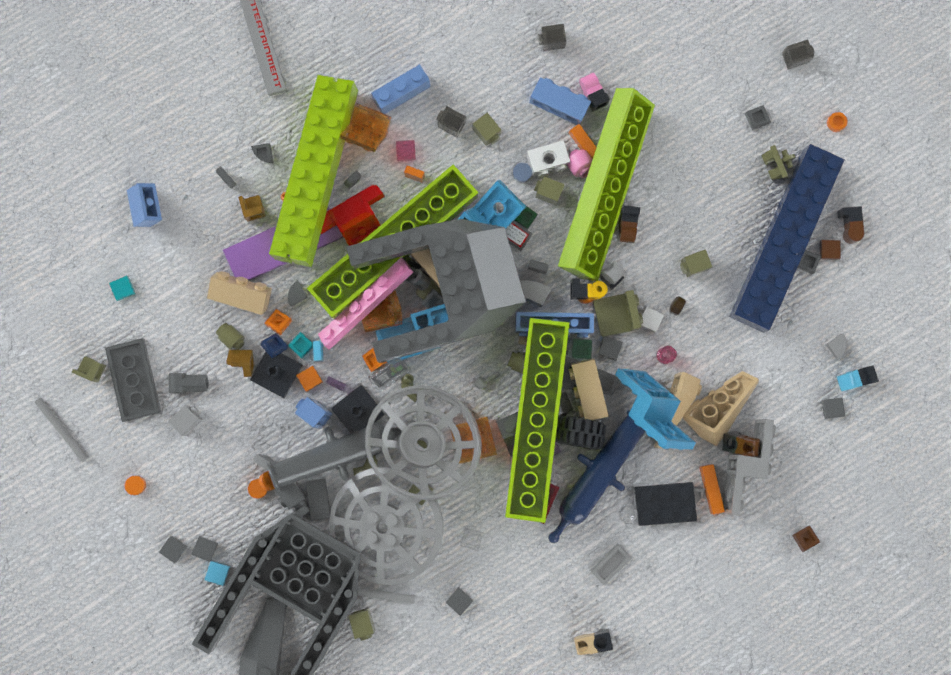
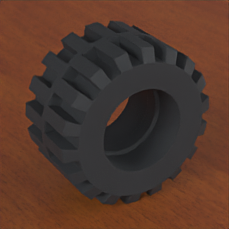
(580, 432)

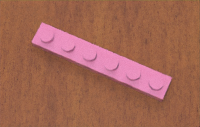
(365, 303)

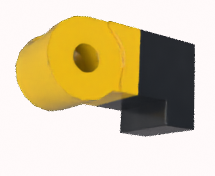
(587, 291)

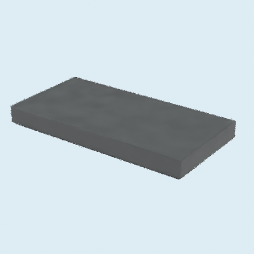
(133, 380)

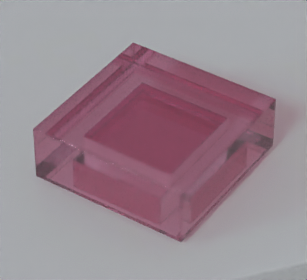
(405, 150)

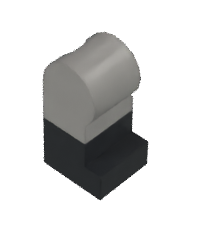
(613, 275)

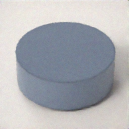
(522, 172)

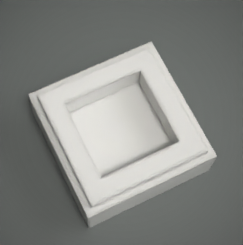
(651, 319)

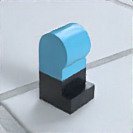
(857, 378)

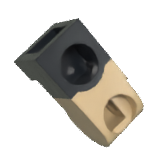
(593, 642)

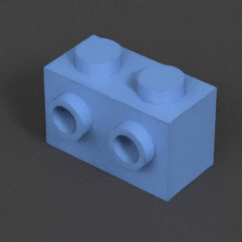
(144, 205)

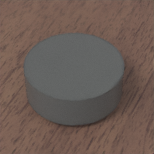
(352, 179)

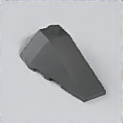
(508, 424)

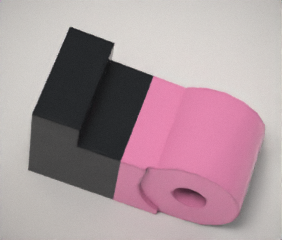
(594, 92)

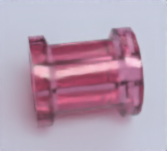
(668, 349)

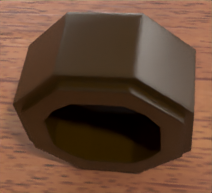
(677, 305)

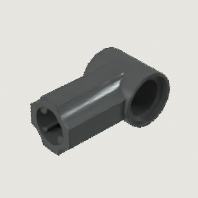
(182, 382)

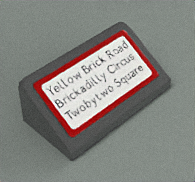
(518, 235)

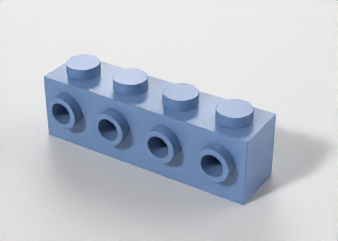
(580, 323)

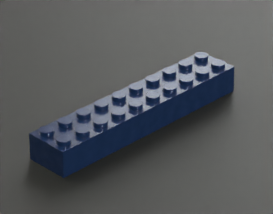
(786, 238)

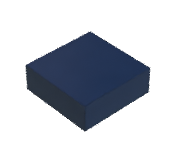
(274, 345)

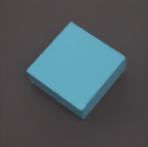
(318, 351)
(217, 573)

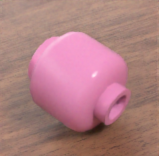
(579, 163)

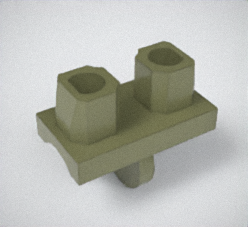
(780, 171)

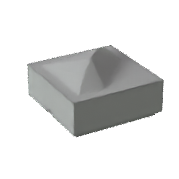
(262, 460)

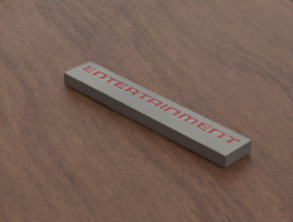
(263, 46)

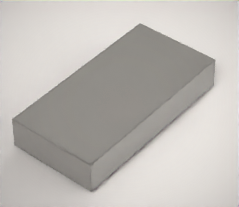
(611, 564)

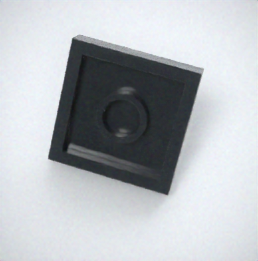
(276, 373)
(356, 409)

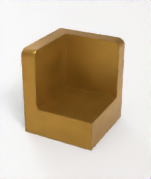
(252, 208)
(242, 359)

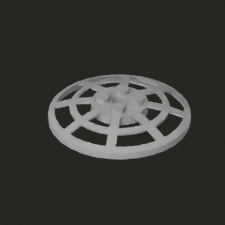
(427, 432)
(396, 524)

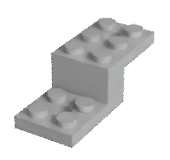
(755, 467)

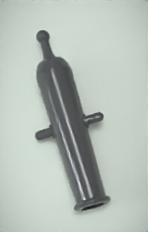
(332, 455)

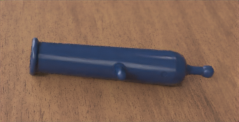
(598, 476)

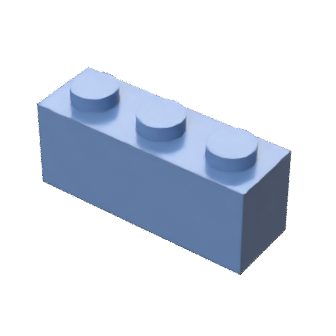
(401, 89)
(560, 101)
(313, 412)

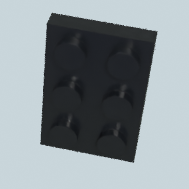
(665, 503)

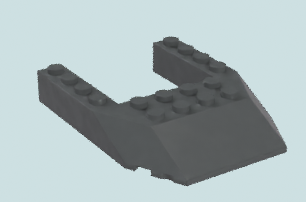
(473, 276)
(302, 571)

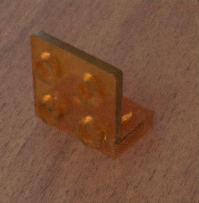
(367, 128)
(384, 315)
(488, 447)

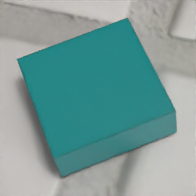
(122, 288)
(301, 345)

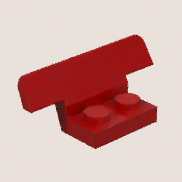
(355, 216)

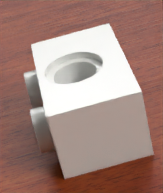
(556, 151)

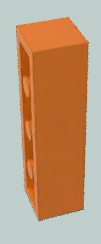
(582, 140)
(712, 489)

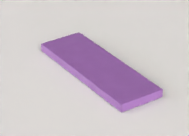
(252, 257)

